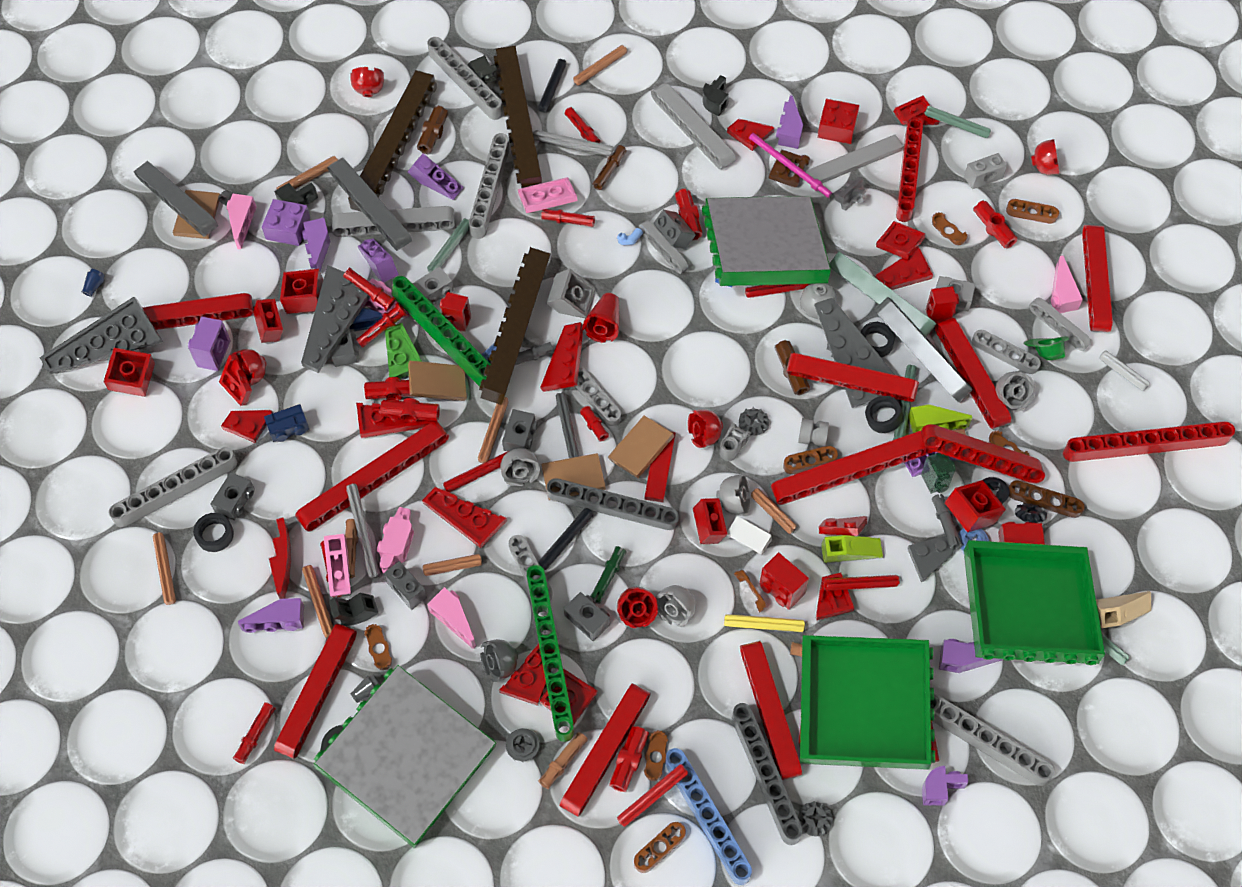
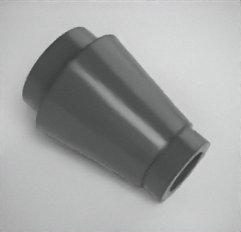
(364, 688)

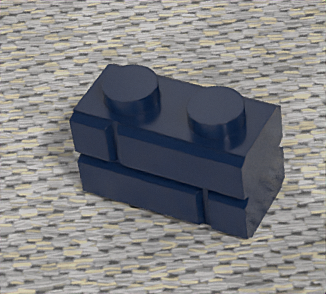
(286, 423)

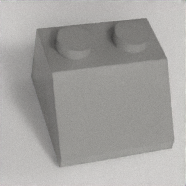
(570, 294)

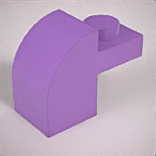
(936, 785)

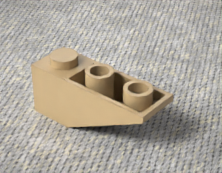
(1122, 609)

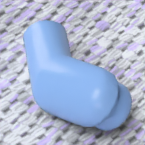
(630, 239)

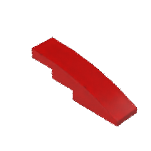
(281, 562)

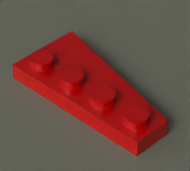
(565, 362)
(464, 516)

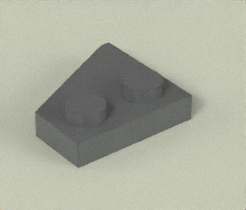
(929, 555)

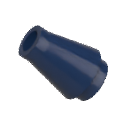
(92, 282)

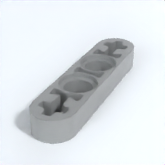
(664, 248)
(1060, 324)
(1007, 348)
(597, 395)
(526, 553)

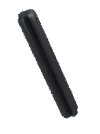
(552, 85)
(566, 537)

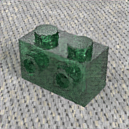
(938, 472)

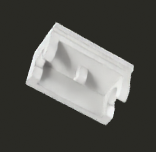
(749, 535)

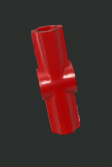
(688, 211)
(995, 224)
(391, 389)
(410, 410)
(629, 759)

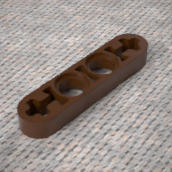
(1046, 495)

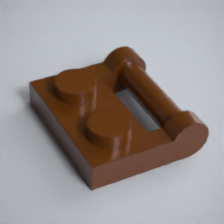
(780, 172)

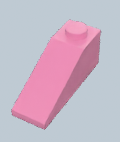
(241, 212)
(1065, 291)
(337, 564)
(448, 610)

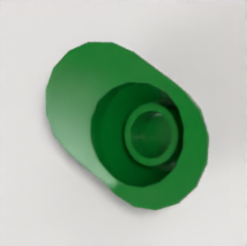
(1049, 347)

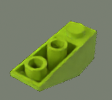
(930, 414)
(850, 548)

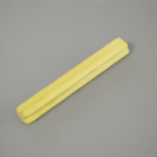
(764, 623)

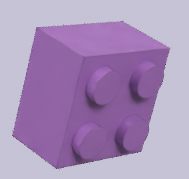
(285, 222)
(209, 343)

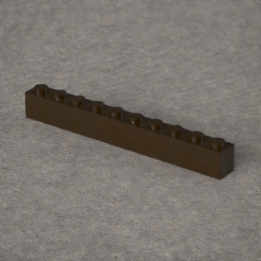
(518, 117)
(397, 133)
(515, 326)

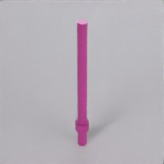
(815, 183)

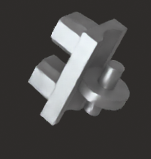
(853, 193)

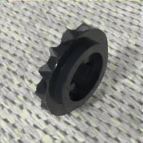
(996, 483)
(1030, 513)

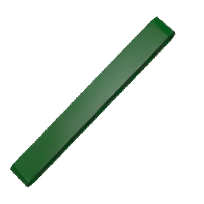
(439, 328)
(550, 660)

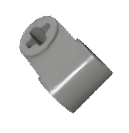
(734, 439)

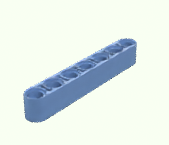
(714, 824)

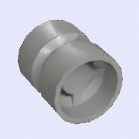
(813, 432)

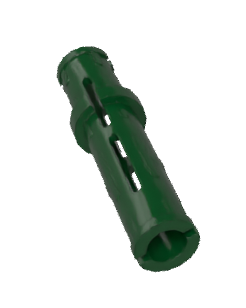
(611, 567)

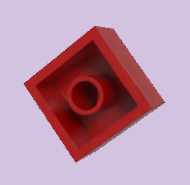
(838, 121)
(300, 290)
(129, 372)
(975, 506)
(783, 581)

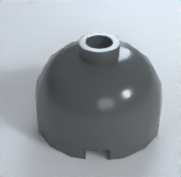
(498, 659)

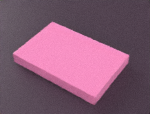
(547, 195)

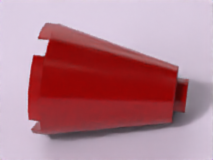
(603, 319)

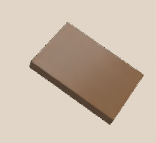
(208, 201)
(437, 380)
(641, 446)
(580, 470)

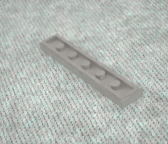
(856, 159)

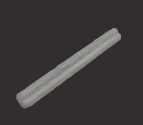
(573, 143)
(362, 530)

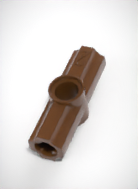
(432, 129)
(798, 384)

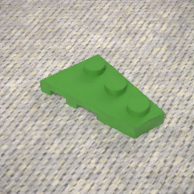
(399, 351)

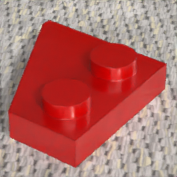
(915, 108)
(742, 130)
(235, 380)
(246, 423)
(843, 526)
(833, 601)

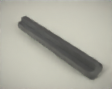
(567, 425)

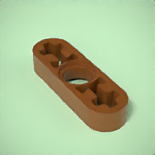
(1020, 204)
(795, 458)
(659, 838)

